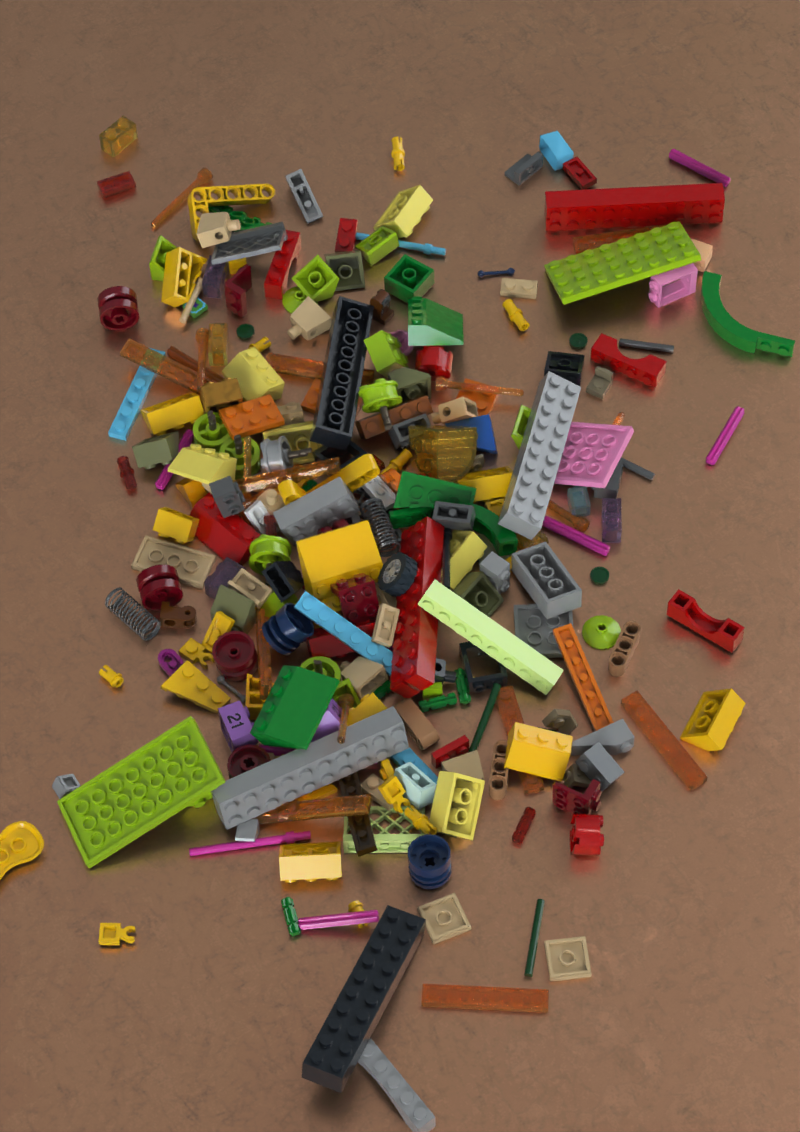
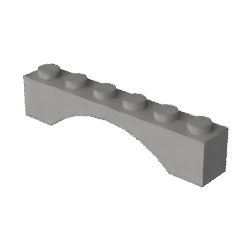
(405, 1099)

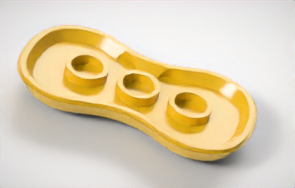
(19, 844)

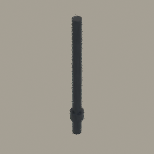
(446, 558)

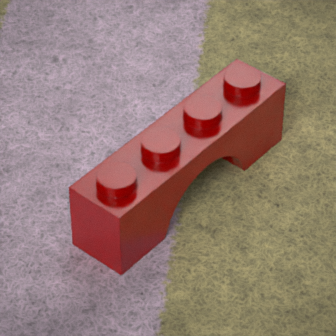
(277, 276)
(647, 369)
(687, 612)

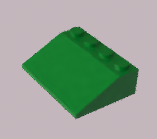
(433, 324)
(294, 708)

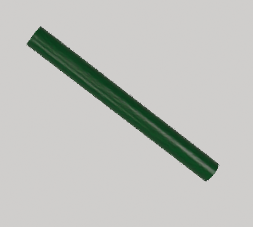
(485, 717)
(534, 938)

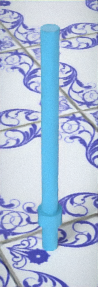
(426, 249)

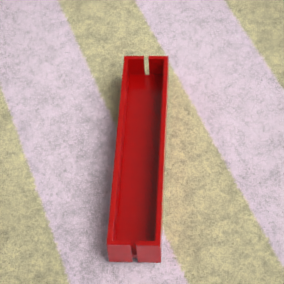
(634, 206)
(417, 629)

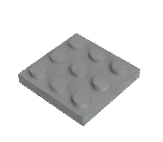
(537, 631)

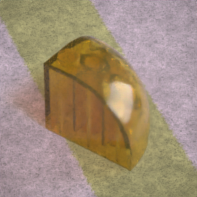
(444, 450)

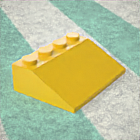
(338, 556)

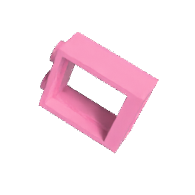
(676, 290)

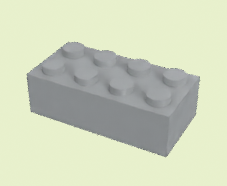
(316, 510)
(546, 580)

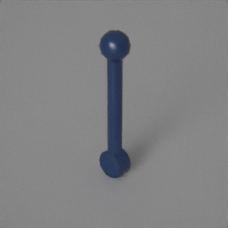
(510, 271)

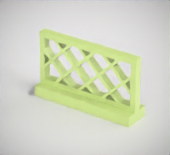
(384, 840)

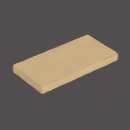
(191, 564)

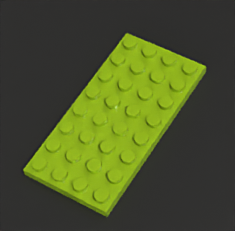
(622, 262)
(140, 791)

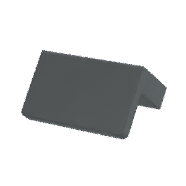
(525, 168)

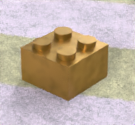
(220, 394)

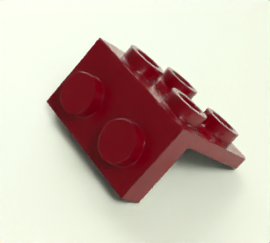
(236, 290)
(357, 598)
(575, 801)

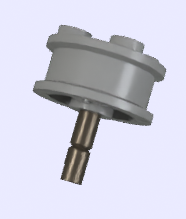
(278, 454)

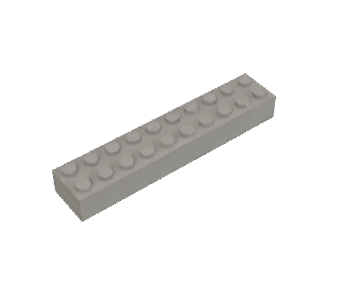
(539, 456)
(309, 769)

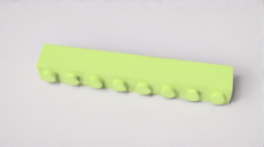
(490, 637)

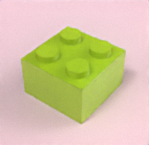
(385, 352)

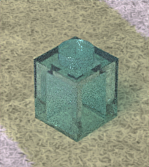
(578, 501)

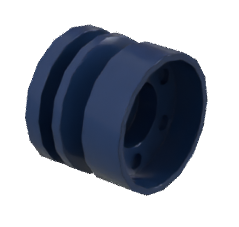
(287, 629)
(429, 861)

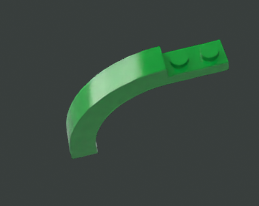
(733, 331)
(485, 523)

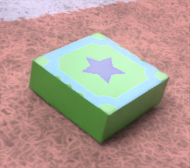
(198, 308)

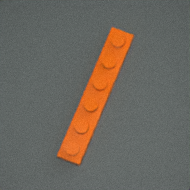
(582, 676)

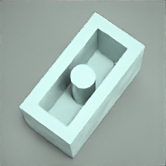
(418, 786)

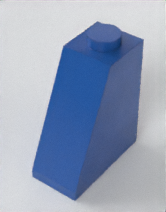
(486, 438)

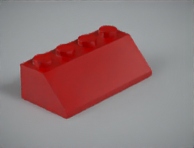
(223, 536)
(326, 645)

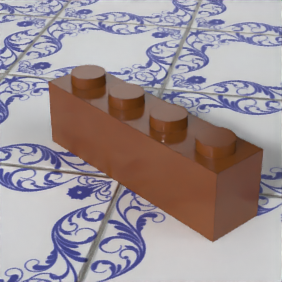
(374, 423)

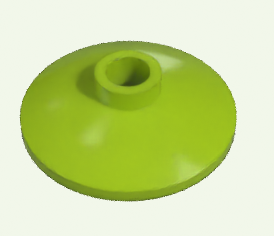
(293, 298)
(598, 638)

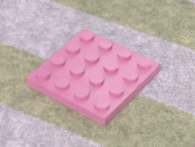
(592, 454)

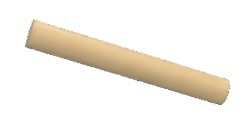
(186, 312)

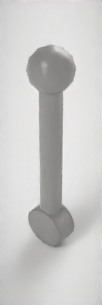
(221, 680)

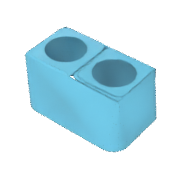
(555, 149)

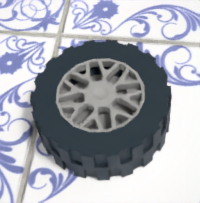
(397, 574)

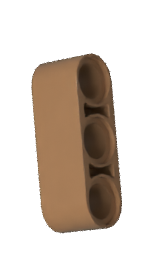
(627, 641)
(416, 724)
(498, 778)

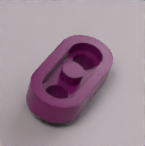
(173, 665)

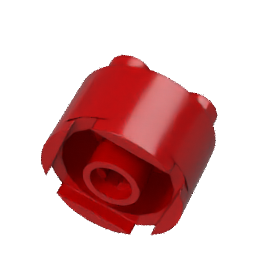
(434, 361)
(585, 834)

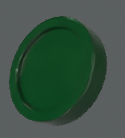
(245, 331)
(578, 341)
(599, 575)

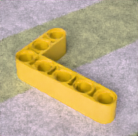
(224, 200)
(353, 475)

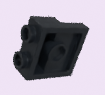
(565, 365)

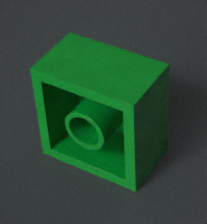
(409, 279)

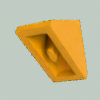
(191, 490)

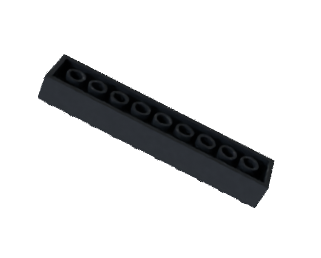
(342, 374)
(363, 999)

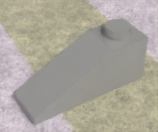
(304, 196)
(614, 738)

